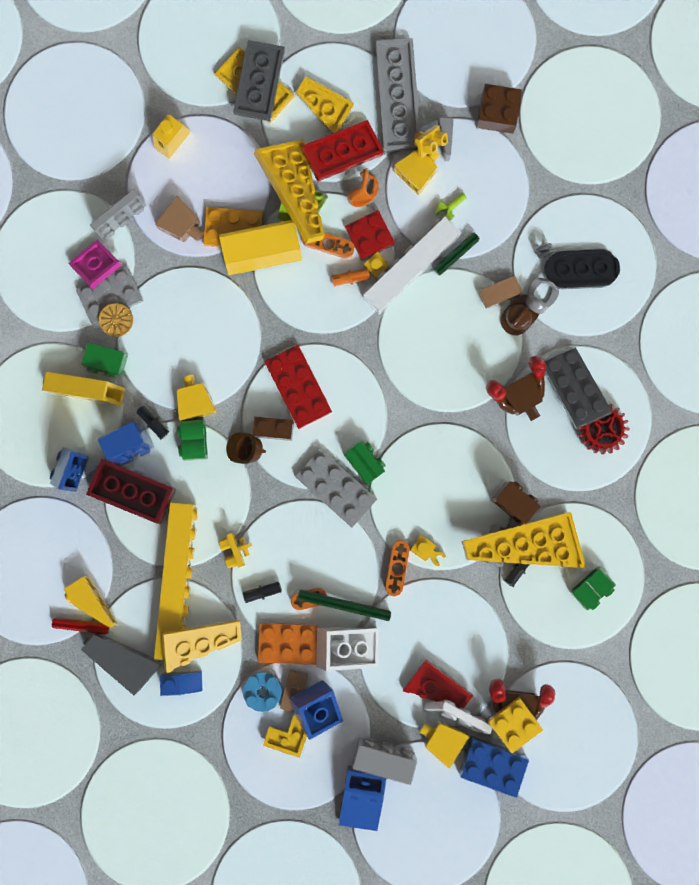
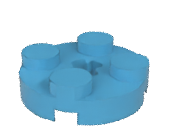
(269, 700)

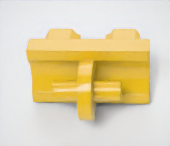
(429, 140)
(231, 542)

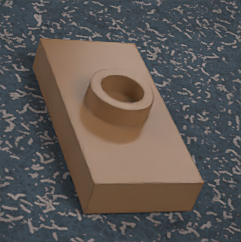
(295, 683)

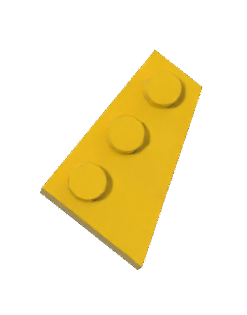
(325, 104)

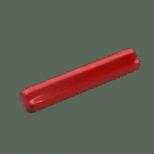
(79, 625)

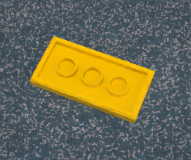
(230, 75)

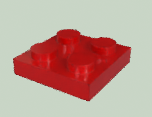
(369, 235)

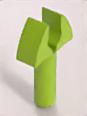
(449, 207)

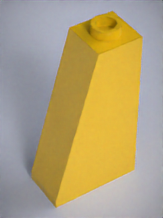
(83, 388)

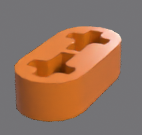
(305, 605)

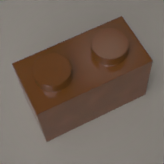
(273, 428)

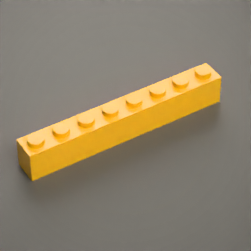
(176, 572)

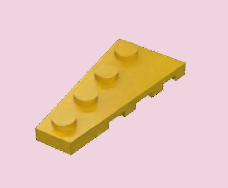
(196, 642)

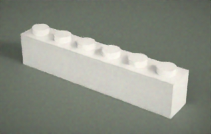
(411, 265)

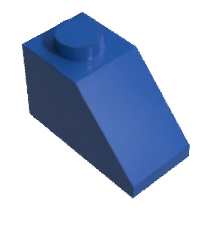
(180, 683)

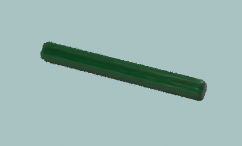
(344, 605)

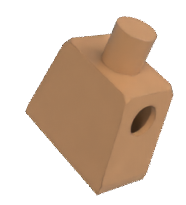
(179, 221)

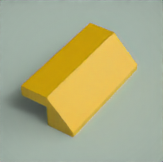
(260, 247)

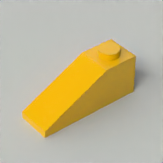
(87, 599)

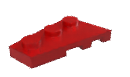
(437, 686)

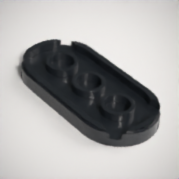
(582, 269)

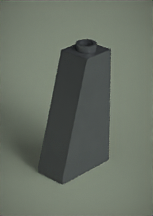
(121, 662)

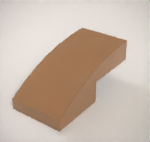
(500, 292)

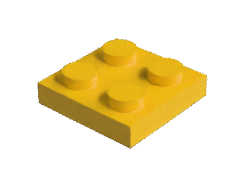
(515, 725)

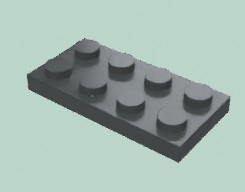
(259, 80)
(576, 388)

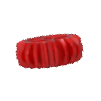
(609, 433)

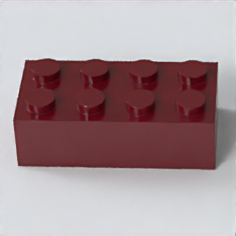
(131, 491)

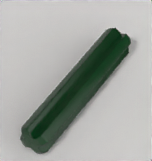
(457, 253)

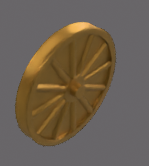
(115, 319)

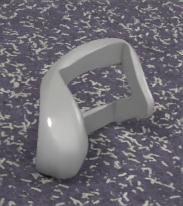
(536, 304)

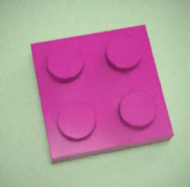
(95, 264)

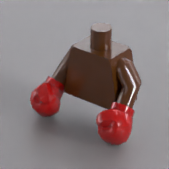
(524, 393)
(535, 703)

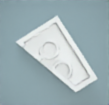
(463, 716)

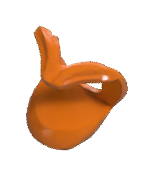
(360, 197)

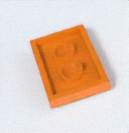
(287, 643)

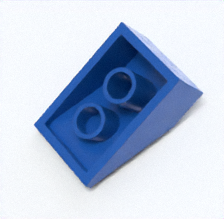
(68, 470)

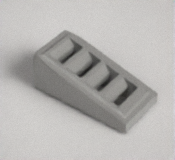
(446, 125)

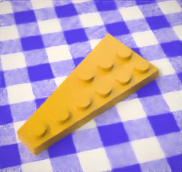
(294, 185)
(540, 542)

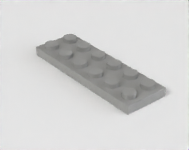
(397, 94)

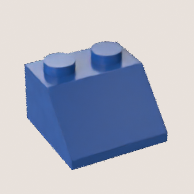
(316, 709)

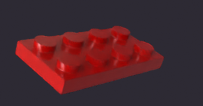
(342, 150)
(298, 387)

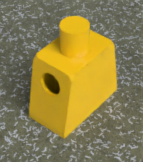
(170, 135)
(417, 171)
(194, 400)
(444, 741)

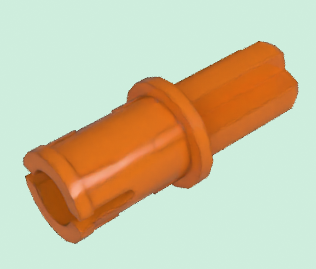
(350, 277)

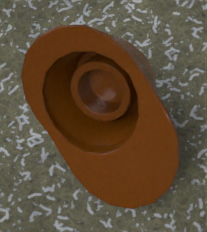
(518, 316)
(244, 448)

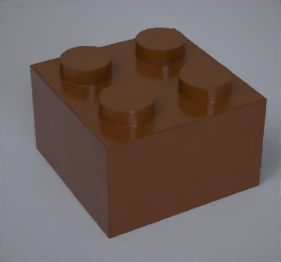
(499, 108)
(515, 502)

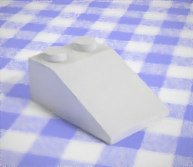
(347, 648)

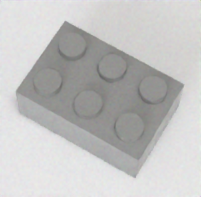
(385, 760)

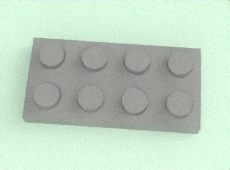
(336, 488)

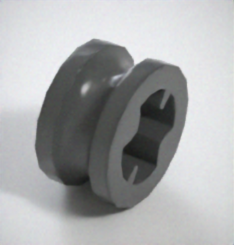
(545, 251)

